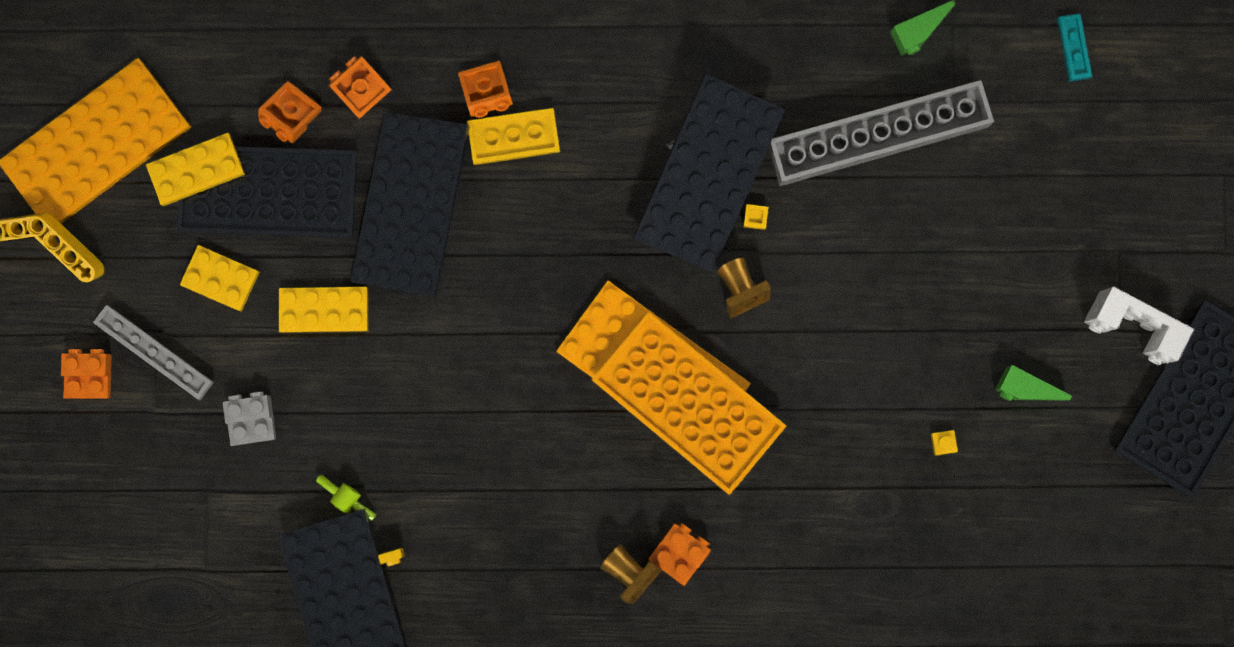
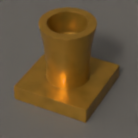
(744, 292)
(630, 573)

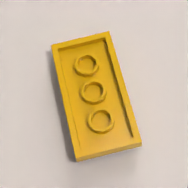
(513, 136)
(195, 169)
(323, 309)

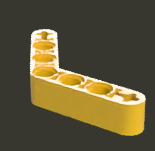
(84, 267)

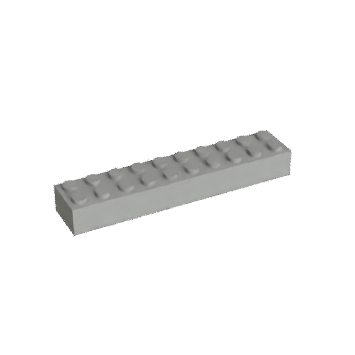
(880, 133)

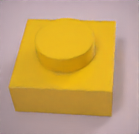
(755, 217)
(944, 442)
(392, 557)

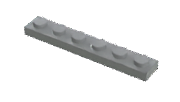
(153, 352)

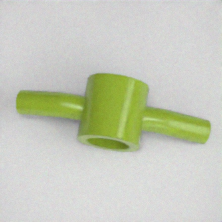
(345, 497)

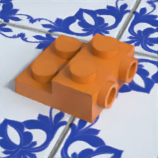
(359, 86)
(485, 89)
(288, 112)
(86, 374)
(680, 553)

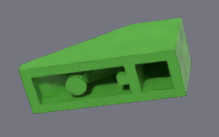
(914, 32)
(1023, 386)

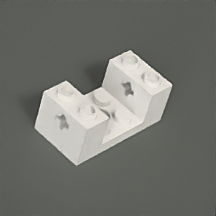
(1168, 335)

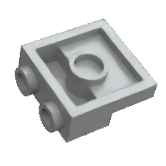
(249, 419)

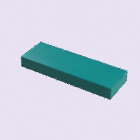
(1074, 47)

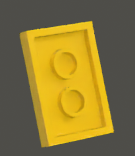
(219, 278)

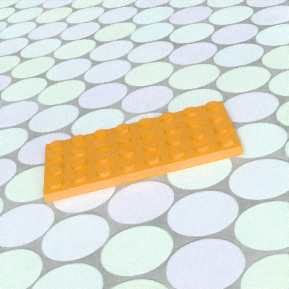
(94, 143)
(606, 327)
(689, 403)

